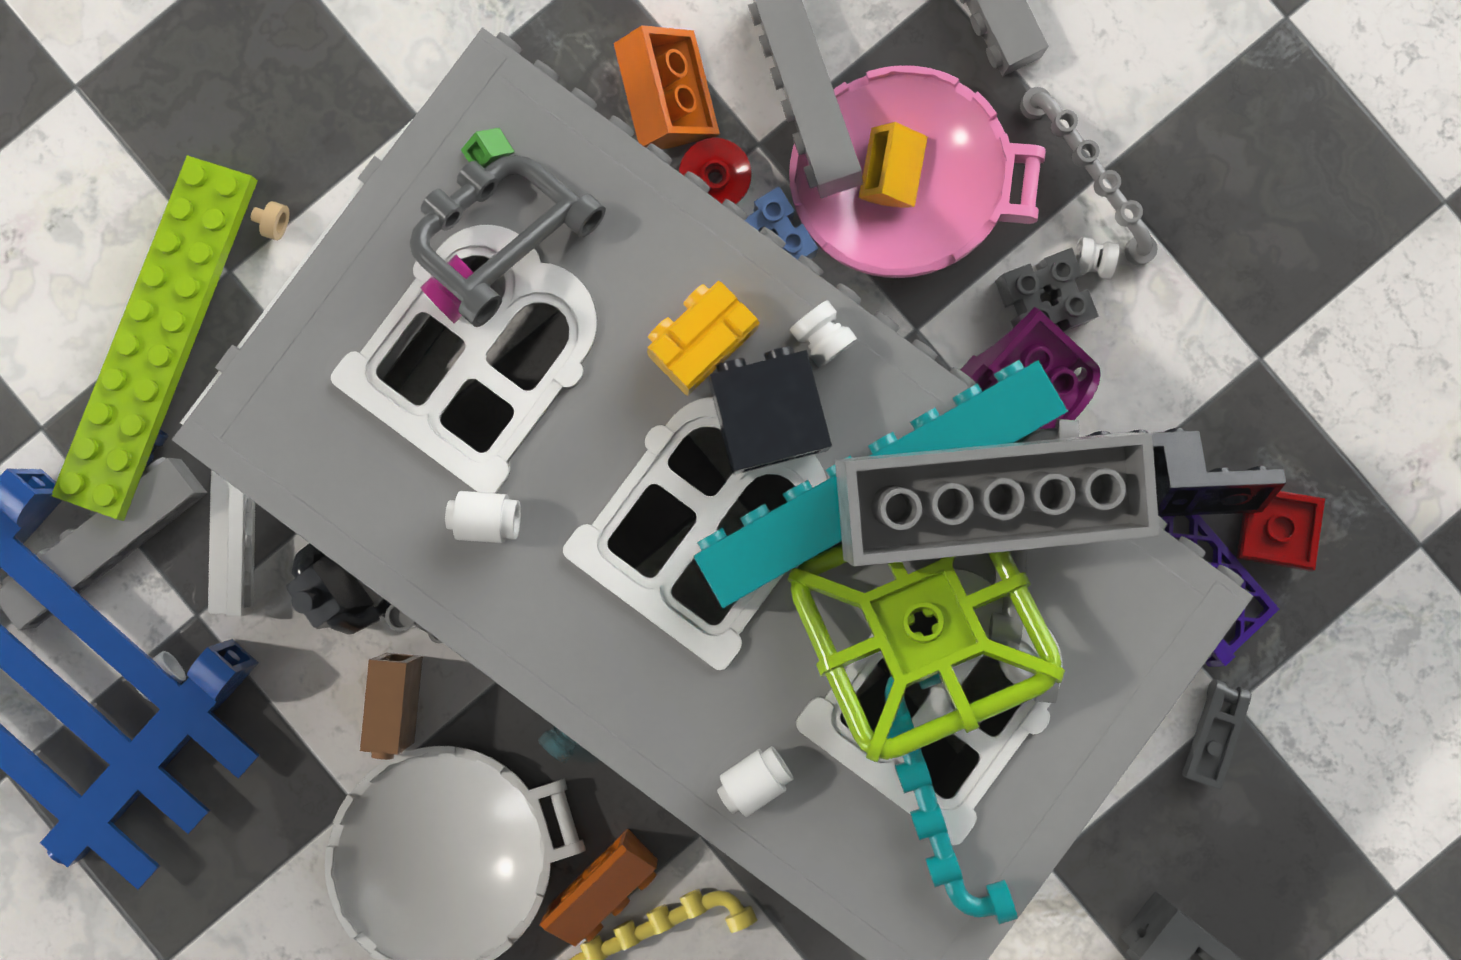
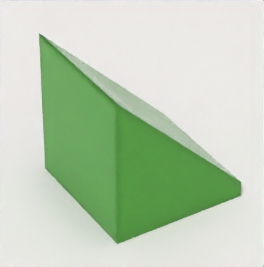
(487, 147)

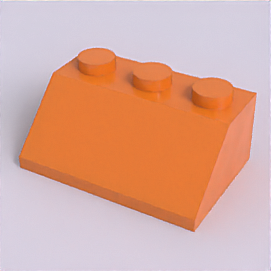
(666, 86)
(600, 890)

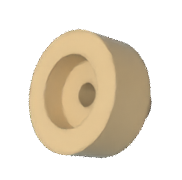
(272, 220)

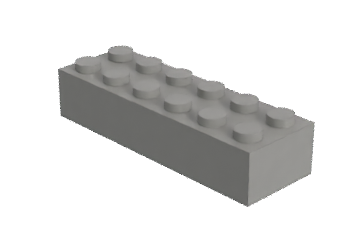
(997, 498)

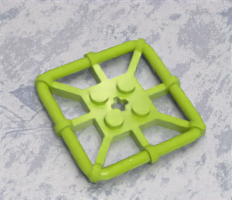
(917, 657)

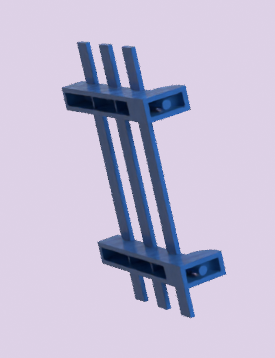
(134, 764)

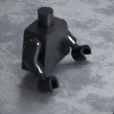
(331, 594)

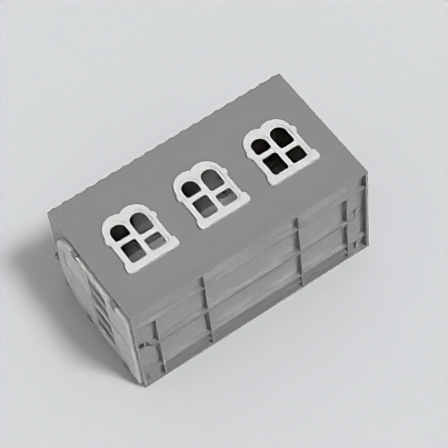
(610, 658)

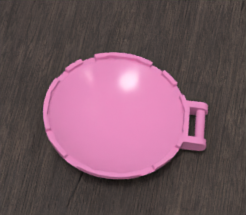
(960, 184)

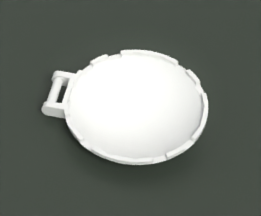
(443, 856)

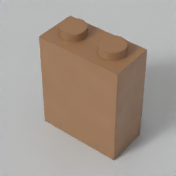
(391, 704)

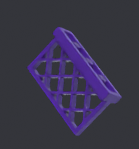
(1224, 652)

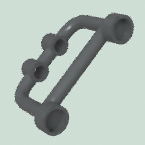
(478, 183)

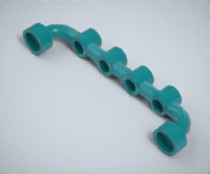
(931, 824)

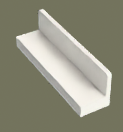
(230, 550)

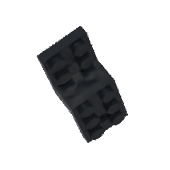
(1188, 488)

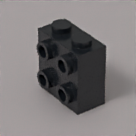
(769, 410)

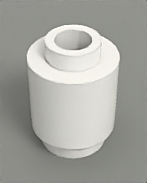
(483, 517)
(754, 781)

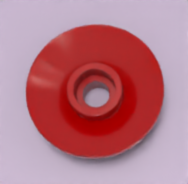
(721, 157)

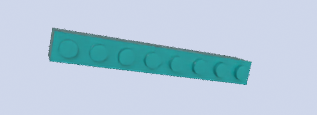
(811, 517)

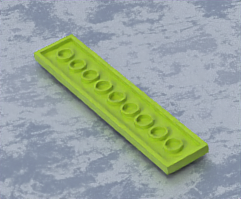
(154, 338)

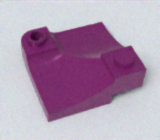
(1058, 354)

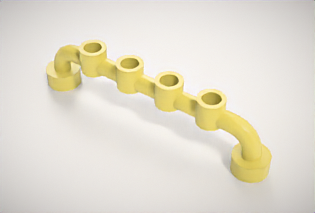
(662, 919)

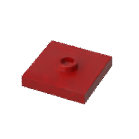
(1284, 532)

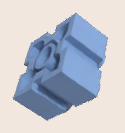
(776, 214)

